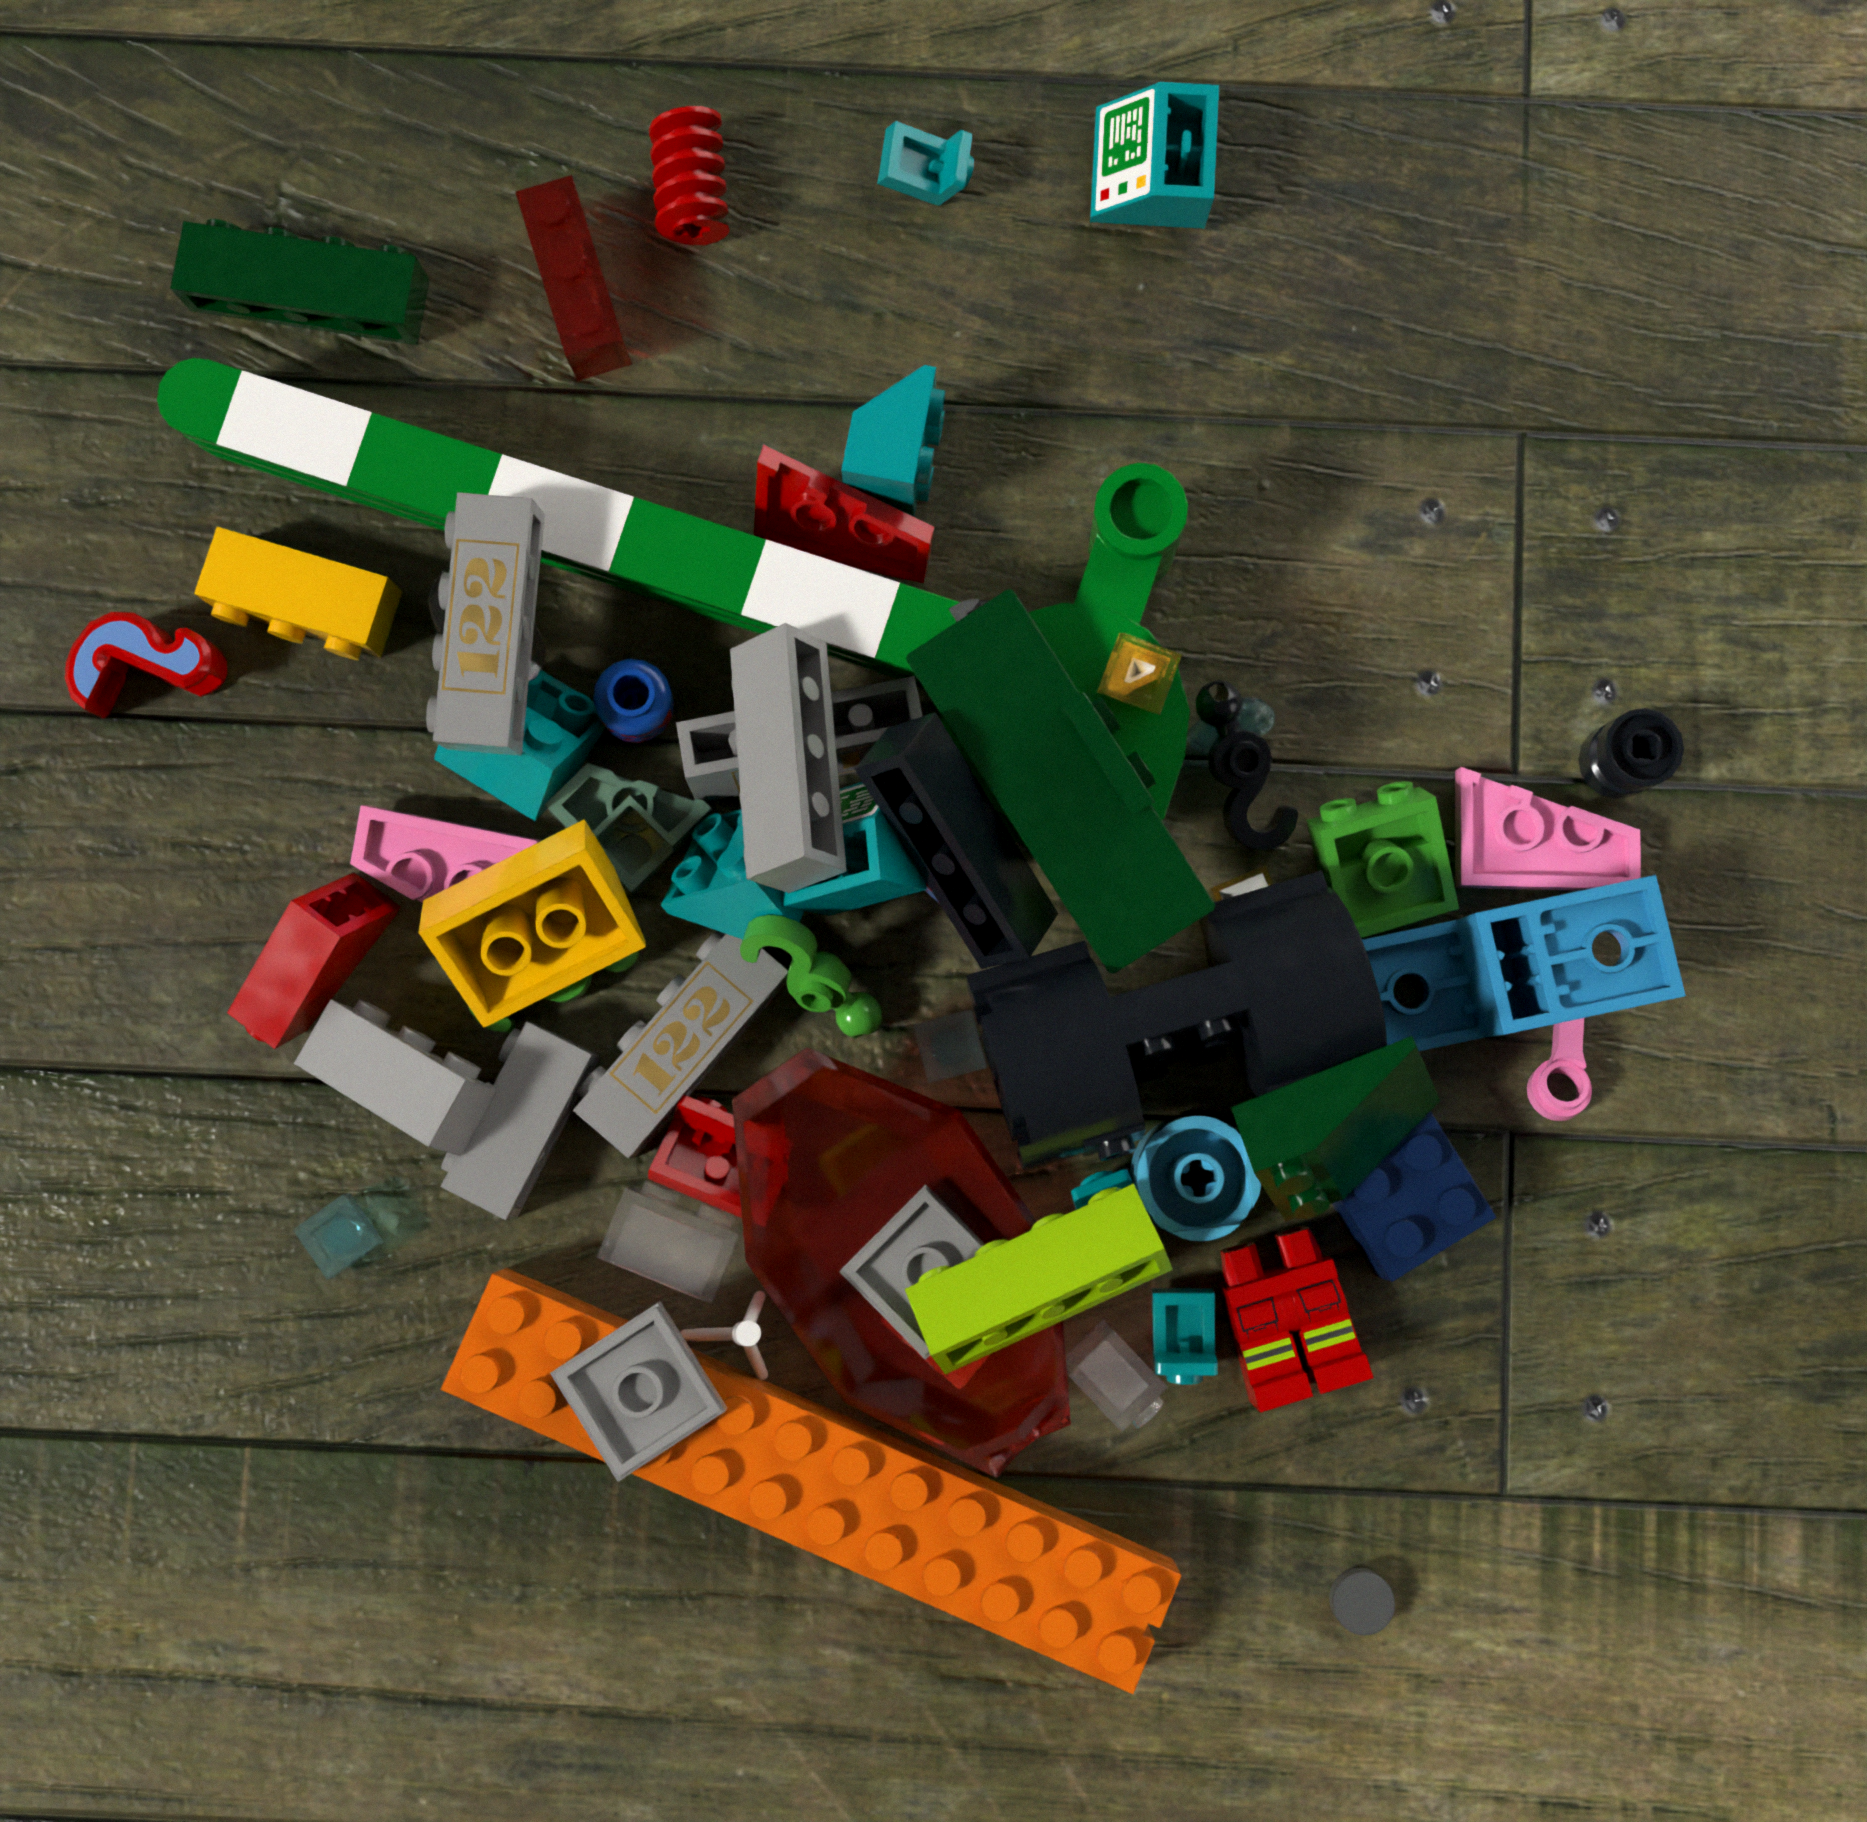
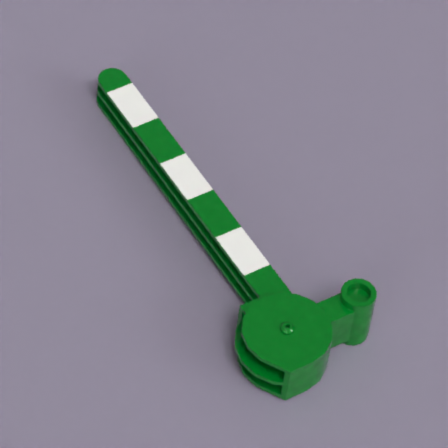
(697, 561)

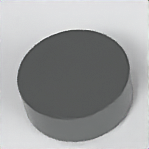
(1362, 1601)

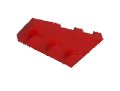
(836, 520)

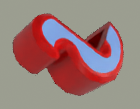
(124, 639)

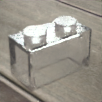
(671, 1241)
(1115, 1377)

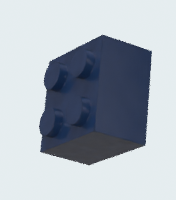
(1413, 1203)

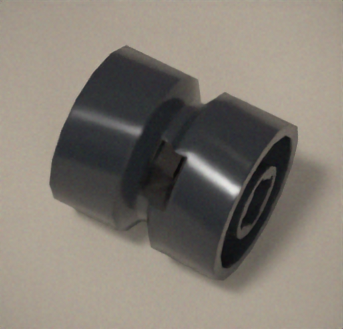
(1616, 758)

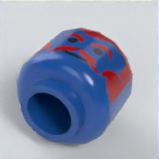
(633, 681)

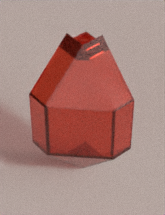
(819, 1175)

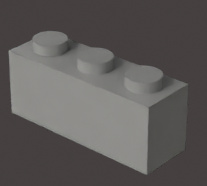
(397, 1075)
(522, 1120)

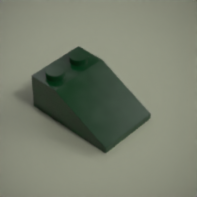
(1334, 1127)

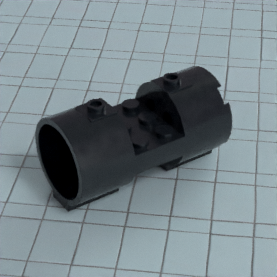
(1279, 988)

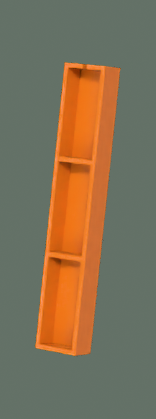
(845, 1493)

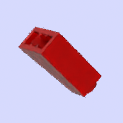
(310, 958)

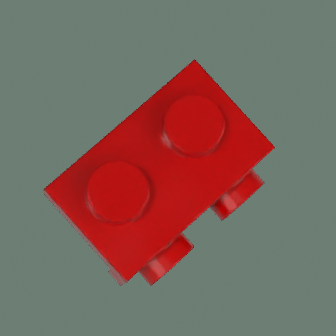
(700, 1154)

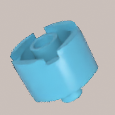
(1220, 1200)

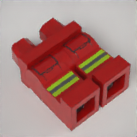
(1283, 1300)

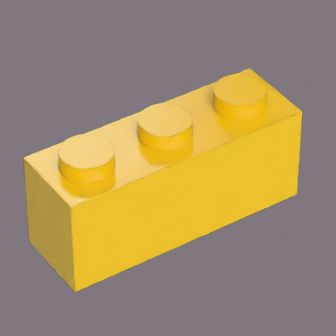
(297, 594)

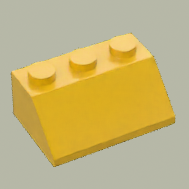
(531, 924)

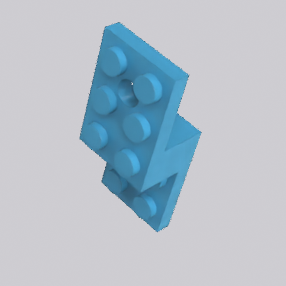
(1528, 965)

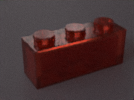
(573, 278)

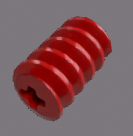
(687, 175)

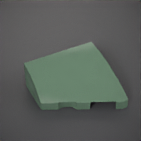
(630, 819)

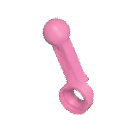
(1568, 1060)

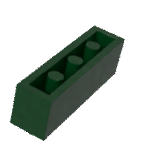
(300, 281)

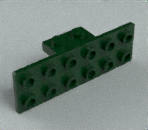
(1062, 780)

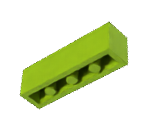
(1037, 1278)

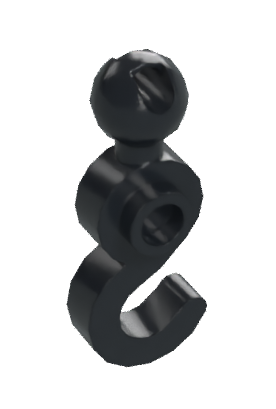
(1241, 762)

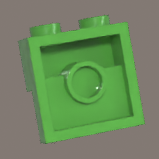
(1385, 857)

